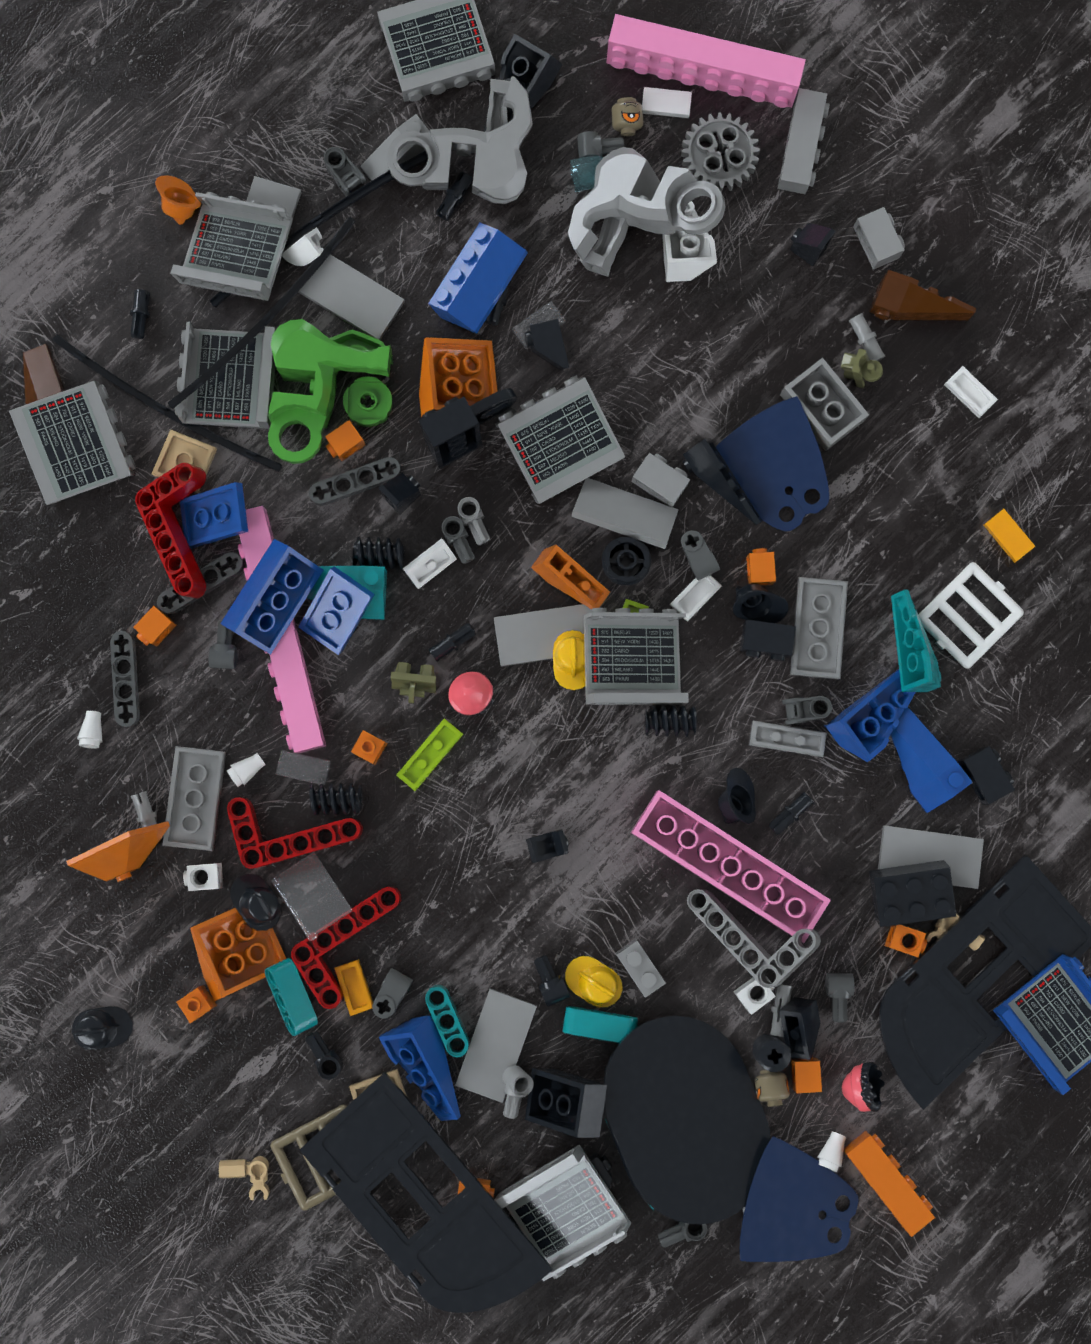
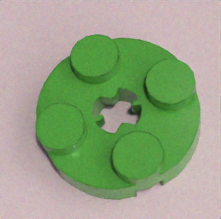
(379, 393)

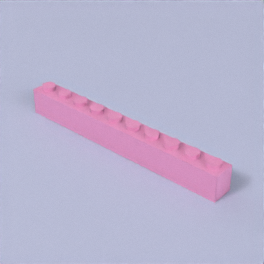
(287, 658)

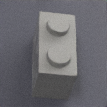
(879, 237)
(661, 479)
(640, 968)

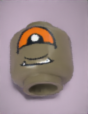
(627, 116)
(772, 1087)

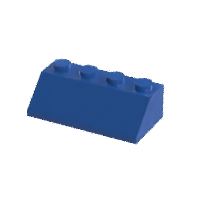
(477, 278)
(272, 596)

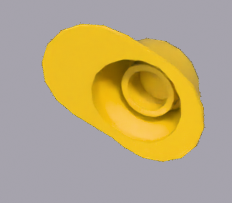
(569, 660)
(593, 981)

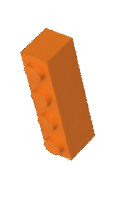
(888, 1183)

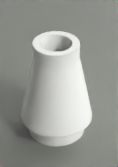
(91, 731)
(245, 769)
(832, 1152)

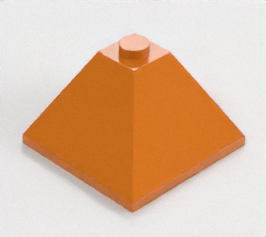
(456, 370)
(121, 854)
(233, 952)

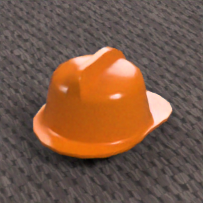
(177, 198)

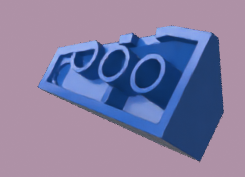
(871, 719)
(927, 765)
(422, 1055)

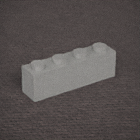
(802, 141)

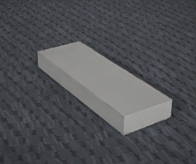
(787, 739)

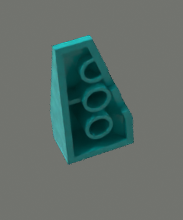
(371, 577)
(916, 657)

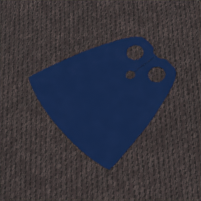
(775, 453)
(785, 1205)

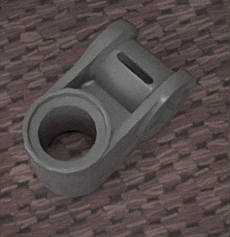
(346, 173)
(700, 557)
(804, 709)
(392, 989)

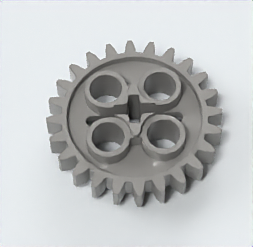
(741, 147)

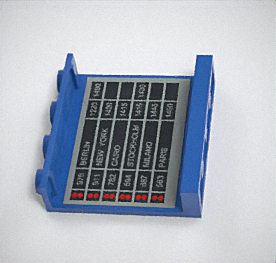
(1053, 1020)

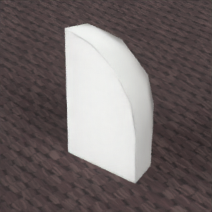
(305, 249)

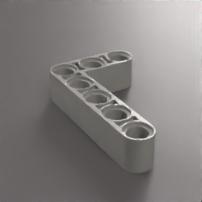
(748, 943)

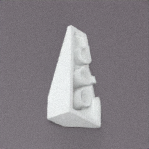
(688, 254)

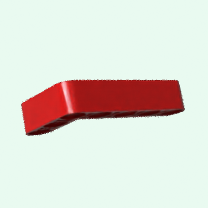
(170, 529)
(288, 842)
(338, 936)

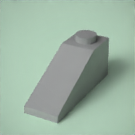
(377, 161)

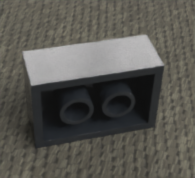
(912, 893)
(566, 1103)

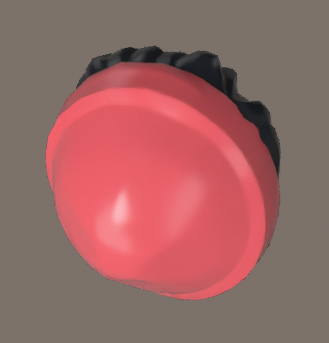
(470, 693)
(863, 1087)

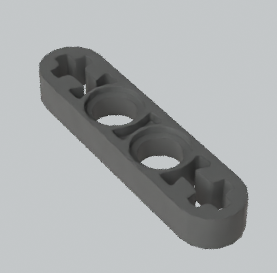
(353, 477)
(223, 561)
(124, 679)

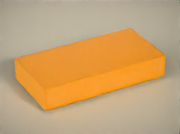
(1009, 535)
(354, 987)

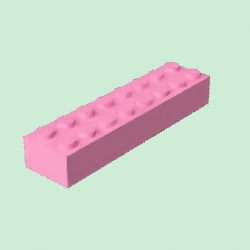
(704, 61)
(729, 865)

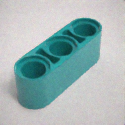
(291, 996)
(597, 1024)
(447, 1033)

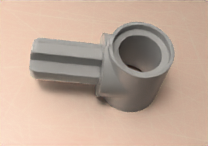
(474, 521)
(516, 1091)

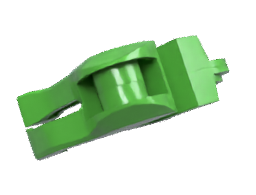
(311, 357)

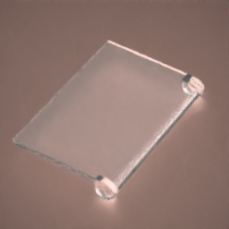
(311, 895)

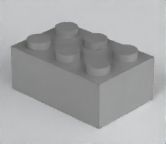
(827, 403)

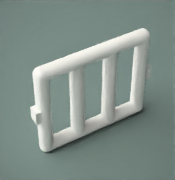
(999, 627)

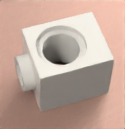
(214, 881)
(750, 1004)

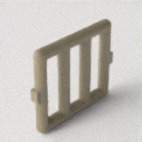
(288, 1173)

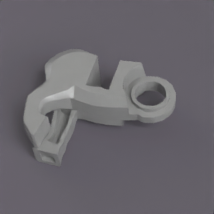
(498, 162)
(632, 195)

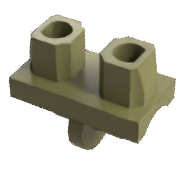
(860, 367)
(414, 684)

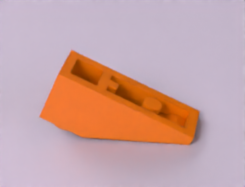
(569, 577)

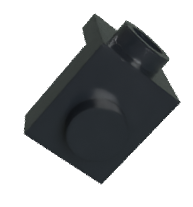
(547, 846)

